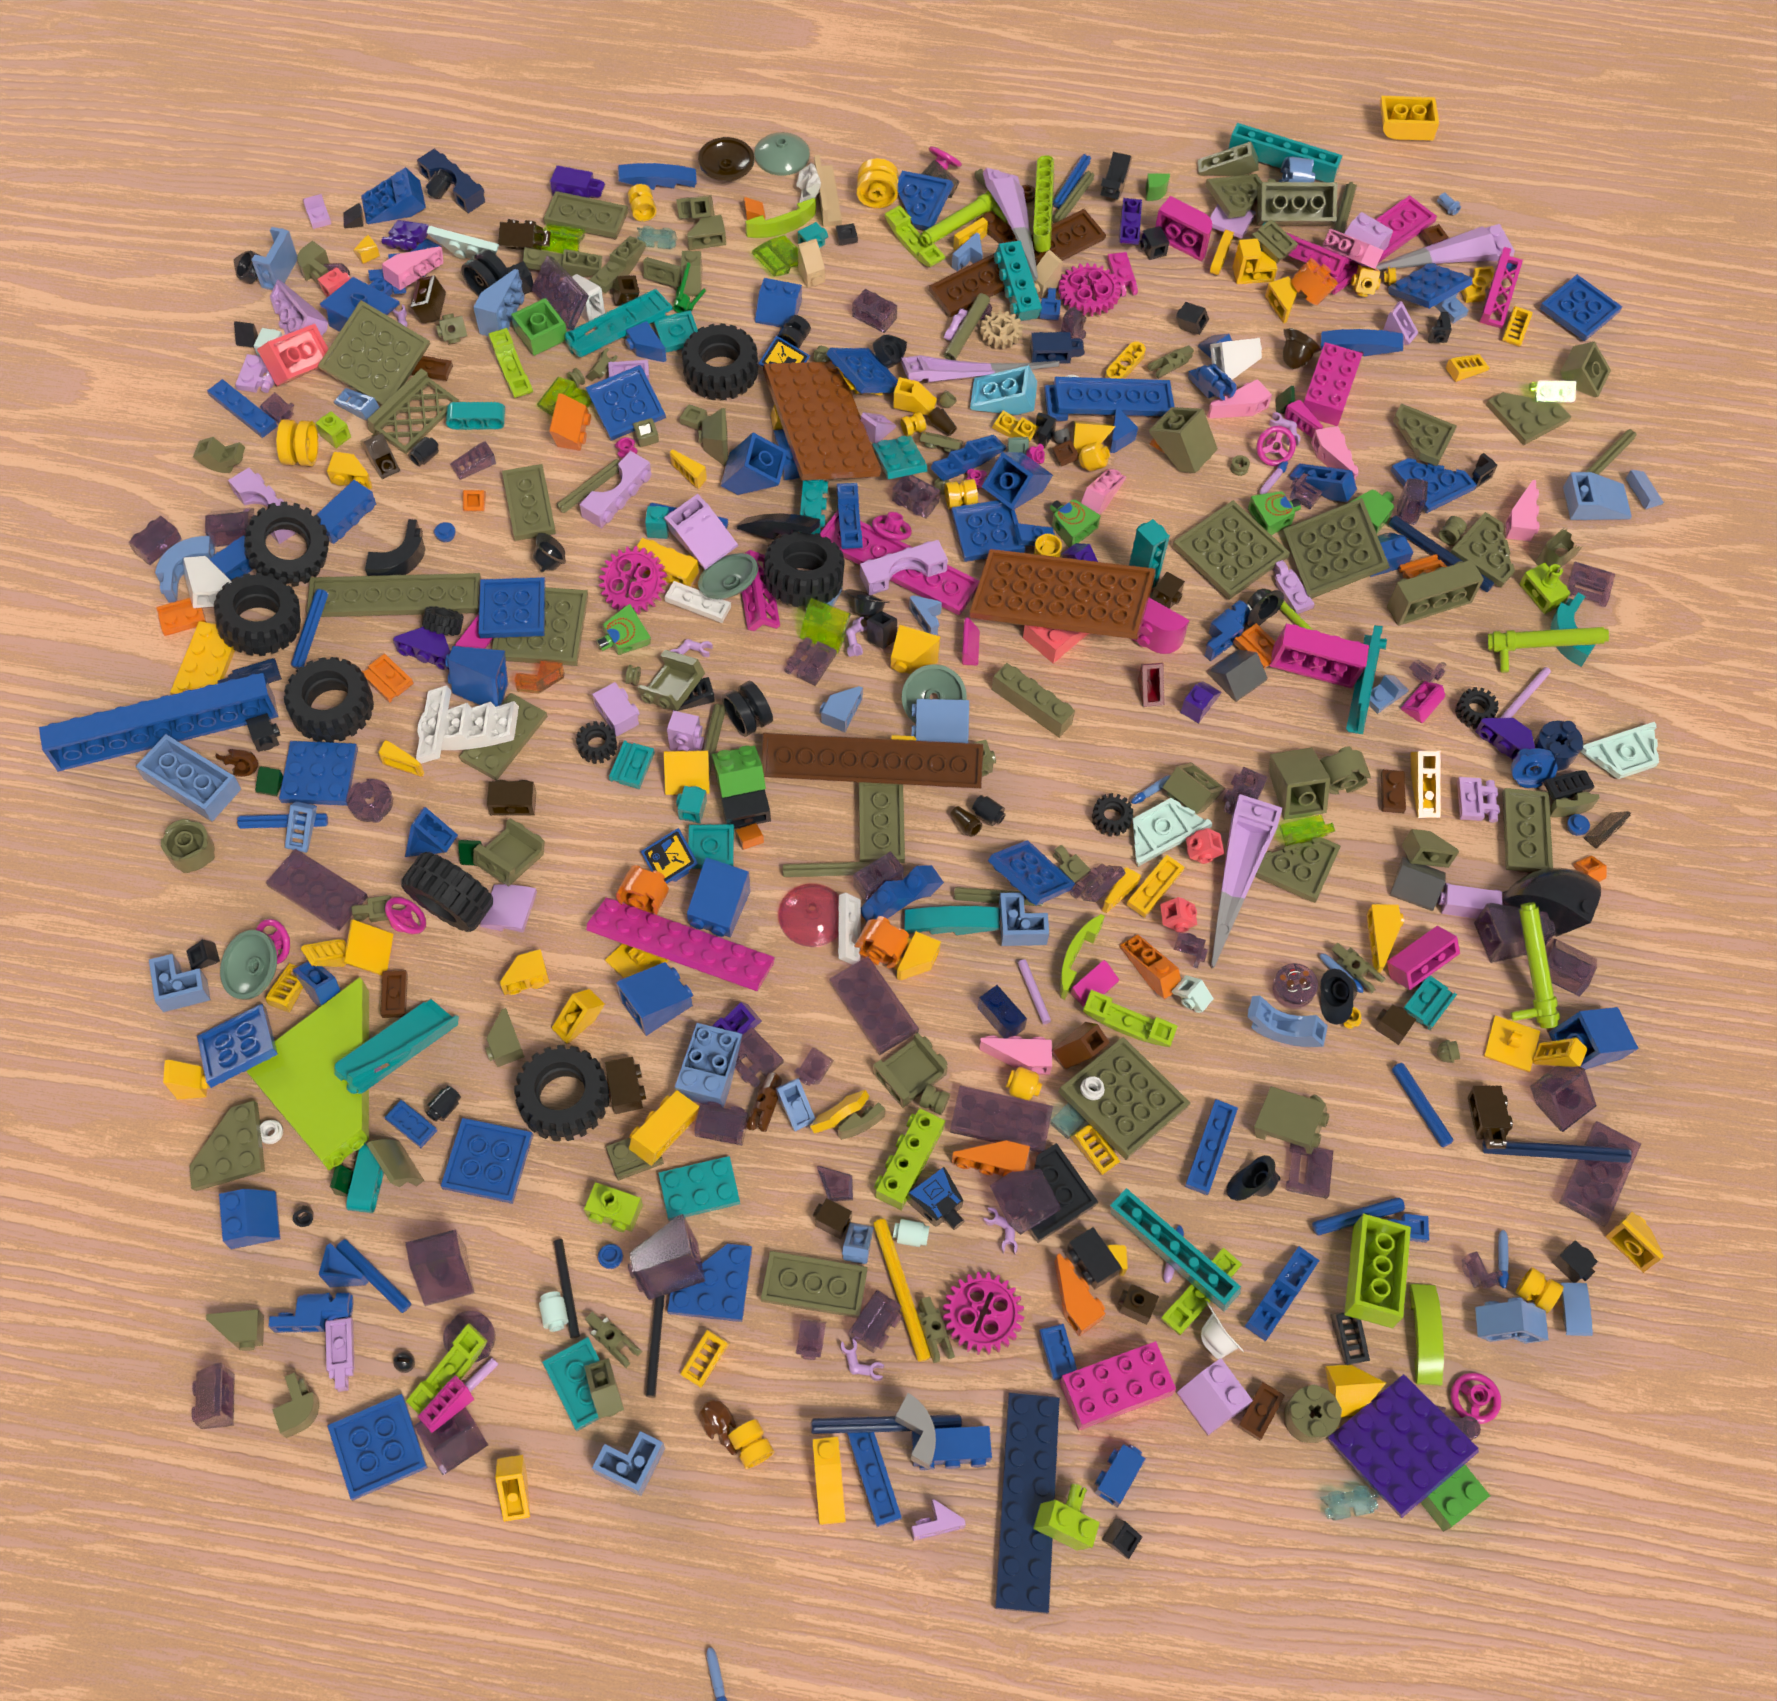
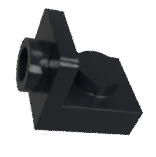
(1441, 330)
(1046, 428)
(1484, 470)

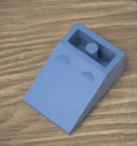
(498, 302)
(1595, 497)
(709, 1065)

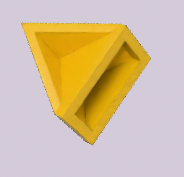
(1089, 432)
(1352, 1387)

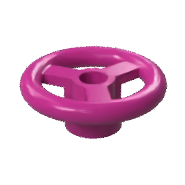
(944, 158)
(1261, 451)
(892, 523)
(403, 919)
(280, 937)
(1484, 1393)

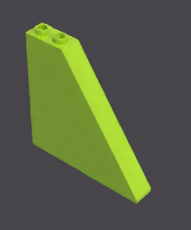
(303, 1078)

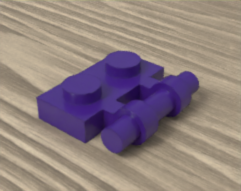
(406, 235)

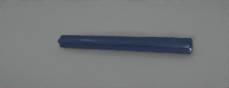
(1431, 546)
(1562, 1151)
(875, 1424)

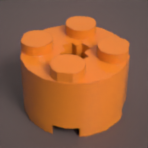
(1314, 281)
(643, 889)
(882, 942)

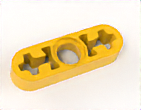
(1222, 252)
(1127, 356)

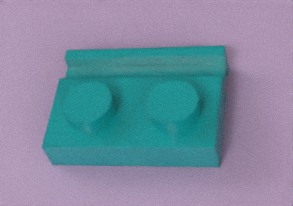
(632, 764)
(1429, 1002)

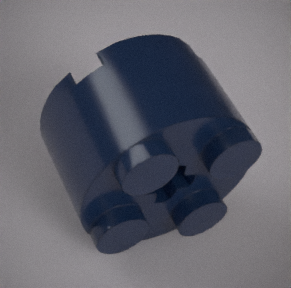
(1562, 740)

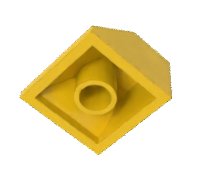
(914, 650)
(1636, 1241)

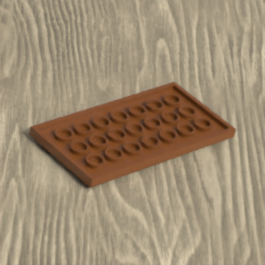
(821, 421)
(1063, 593)

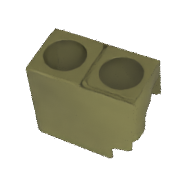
(1560, 540)

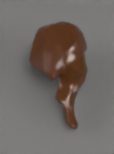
(244, 762)
(716, 1419)

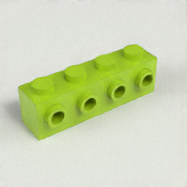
(910, 1158)

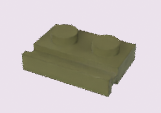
(1274, 241)
(626, 1162)

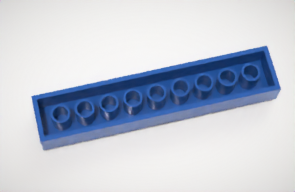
(145, 723)

